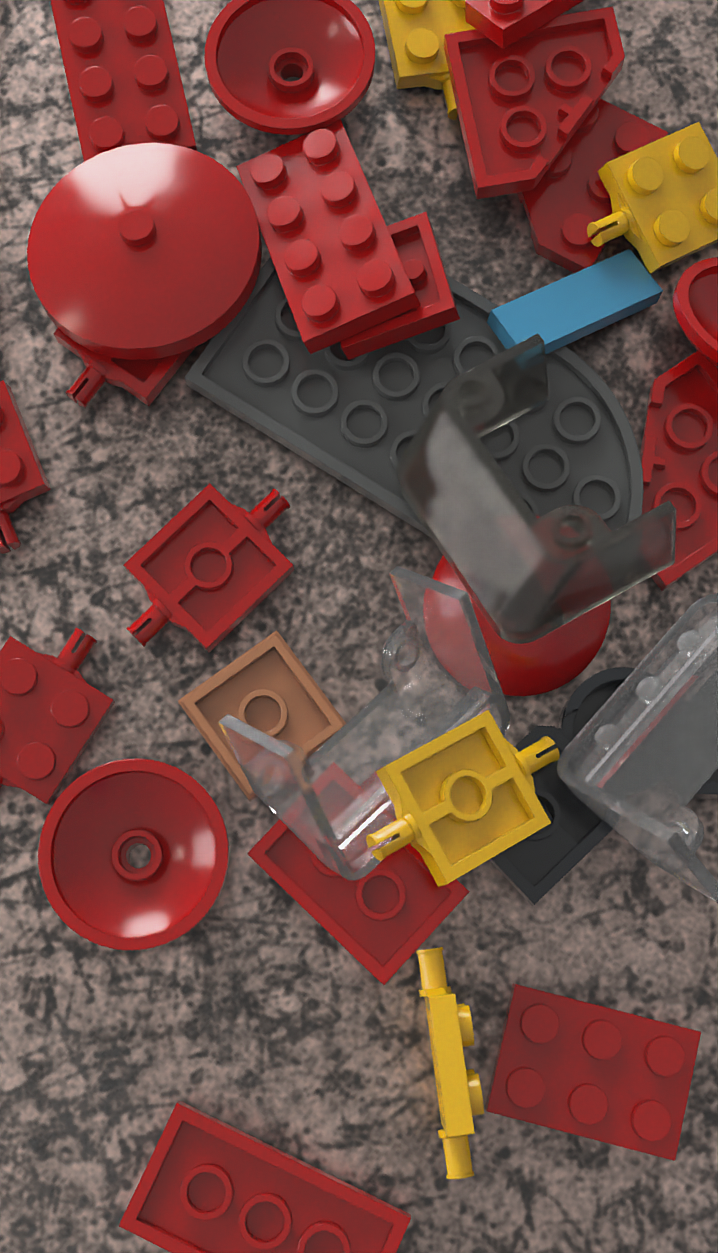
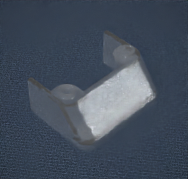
(435, 681)
(657, 748)

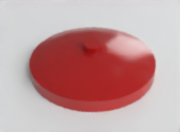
(145, 251)

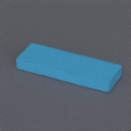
(577, 303)

